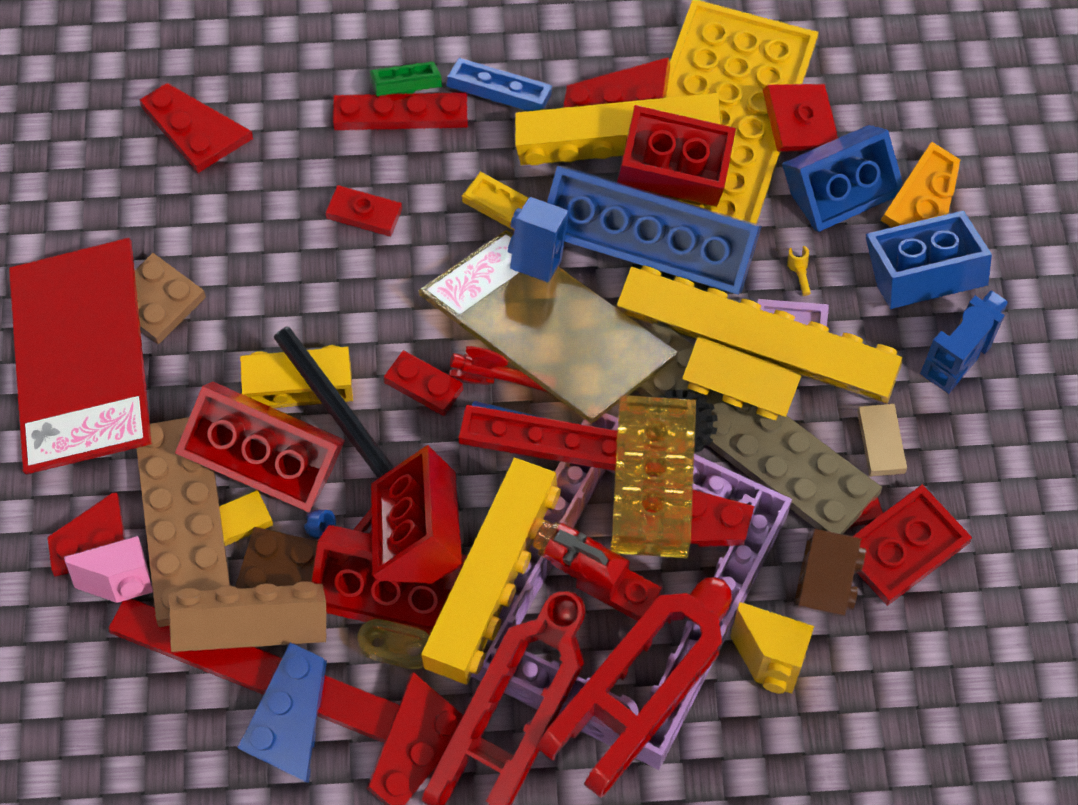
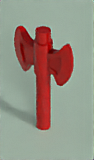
(484, 365)

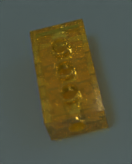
(670, 494)

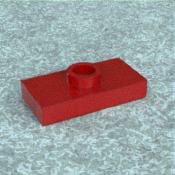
(364, 210)

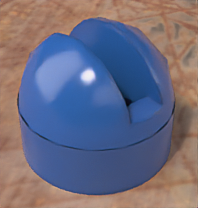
(318, 517)

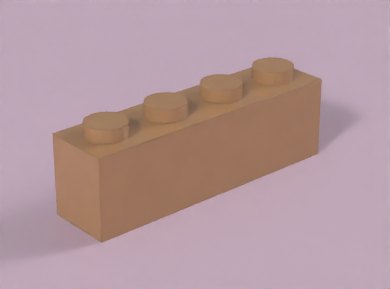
(247, 616)

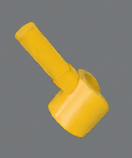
(799, 265)

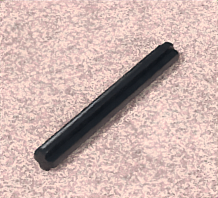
(333, 402)

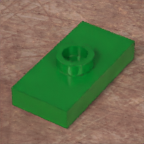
(405, 78)

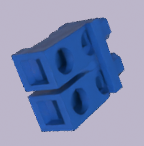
(955, 354)

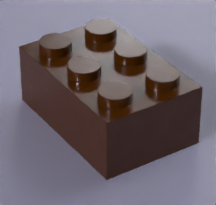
(828, 573)

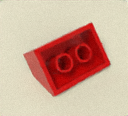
(676, 156)

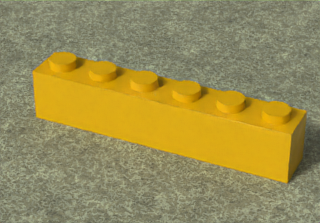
(595, 129)
(490, 572)

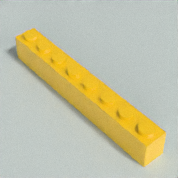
(764, 335)

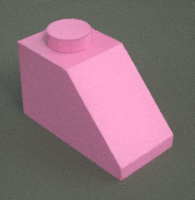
(112, 571)

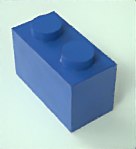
(538, 239)

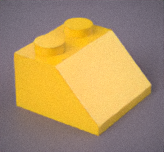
(771, 646)

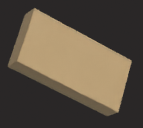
(882, 440)

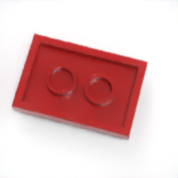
(908, 544)

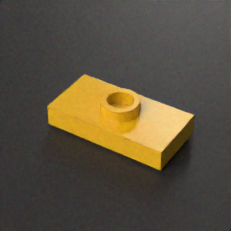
(493, 199)

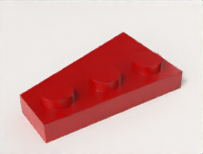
(626, 85)
(193, 127)
(718, 520)
(414, 743)

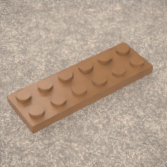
(180, 519)

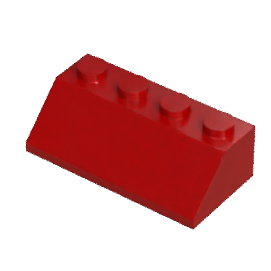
(259, 446)
(416, 521)
(369, 599)

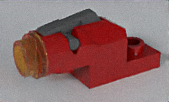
(596, 568)

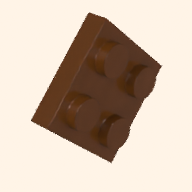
(276, 559)

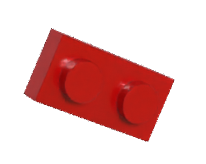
(423, 383)

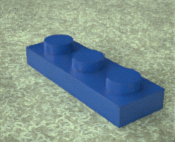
(499, 85)

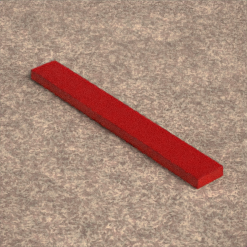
(254, 670)

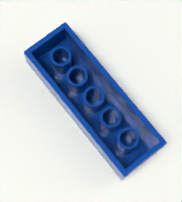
(655, 230)

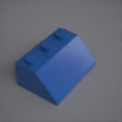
(844, 176)
(928, 259)

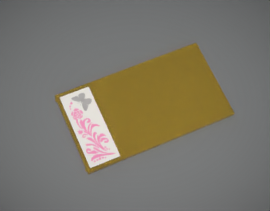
(550, 330)

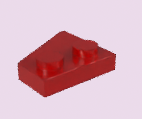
(92, 529)

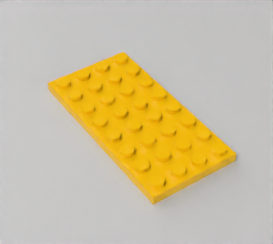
(737, 58)

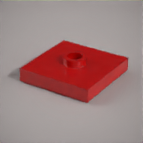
(799, 116)

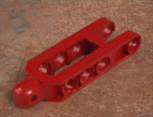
(705, 607)
(555, 626)

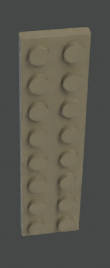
(774, 453)

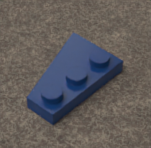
(287, 715)

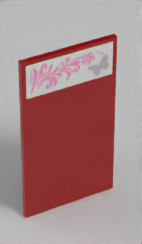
(78, 356)

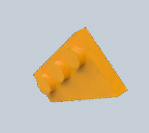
(926, 190)

